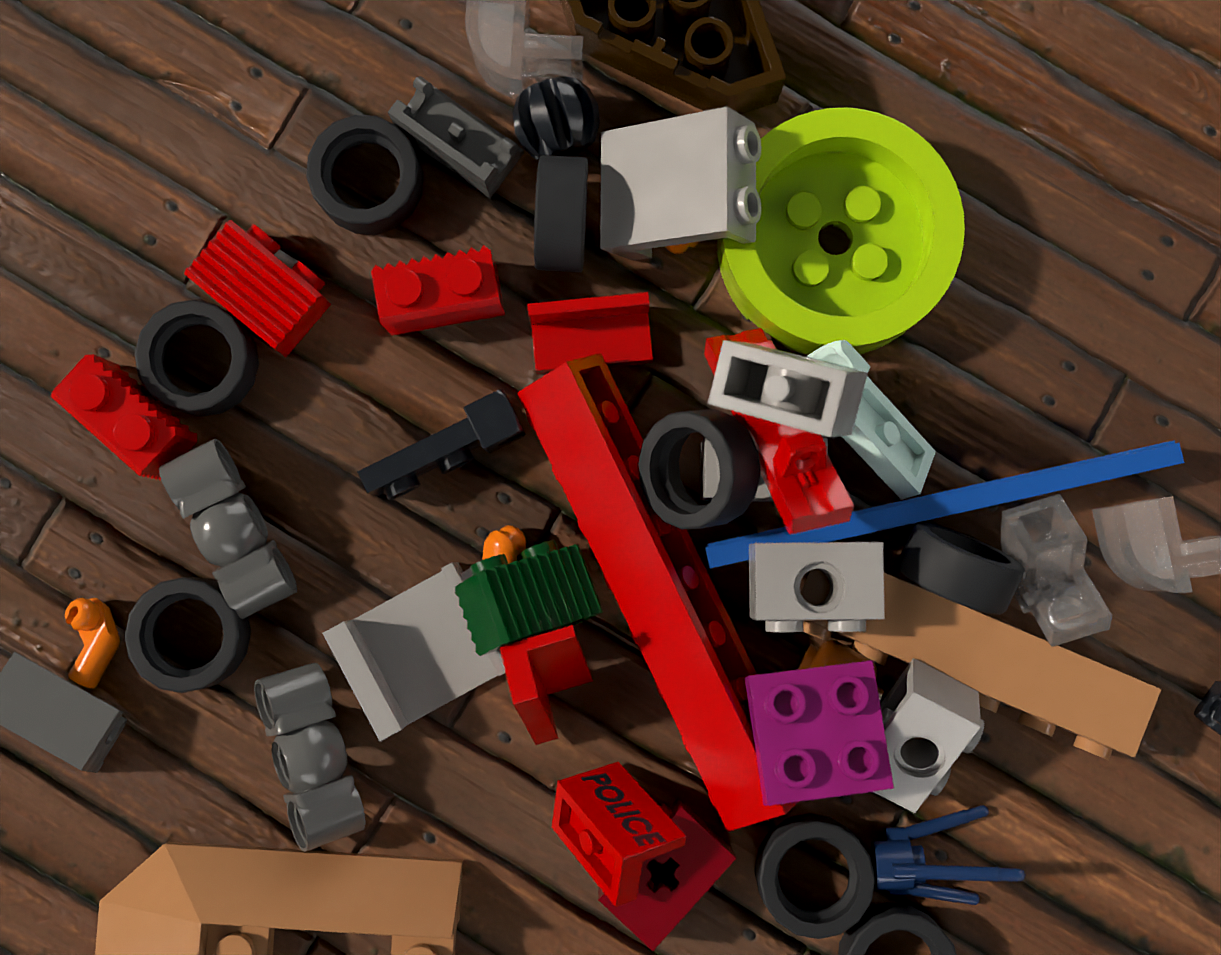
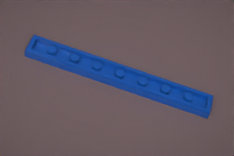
(958, 500)

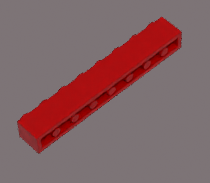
(654, 579)

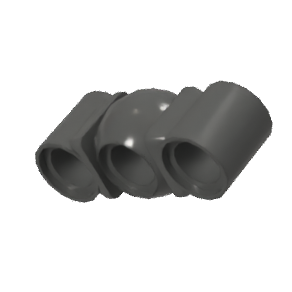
(228, 528)
(309, 756)

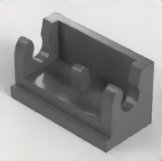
(456, 137)
(57, 714)

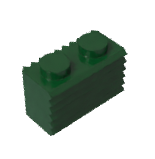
(526, 596)

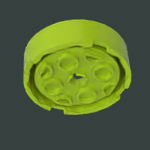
(887, 197)

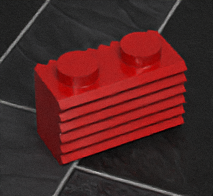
(258, 287)
(438, 291)
(123, 415)

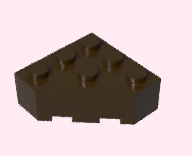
(690, 49)

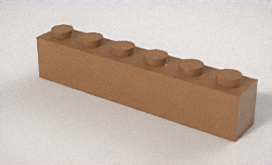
(1002, 664)

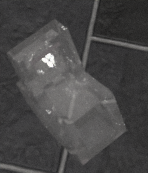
(509, 54)
(1147, 549)
(1054, 583)

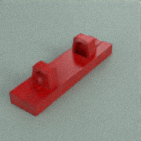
(791, 460)

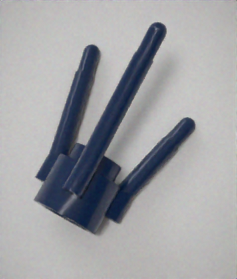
(903, 867)

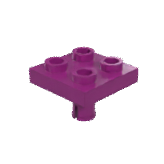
(818, 733)

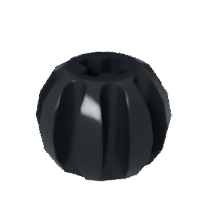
(556, 117)

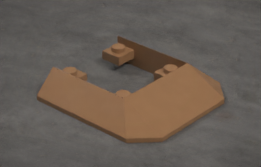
(235, 897)

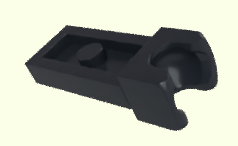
(489, 424)

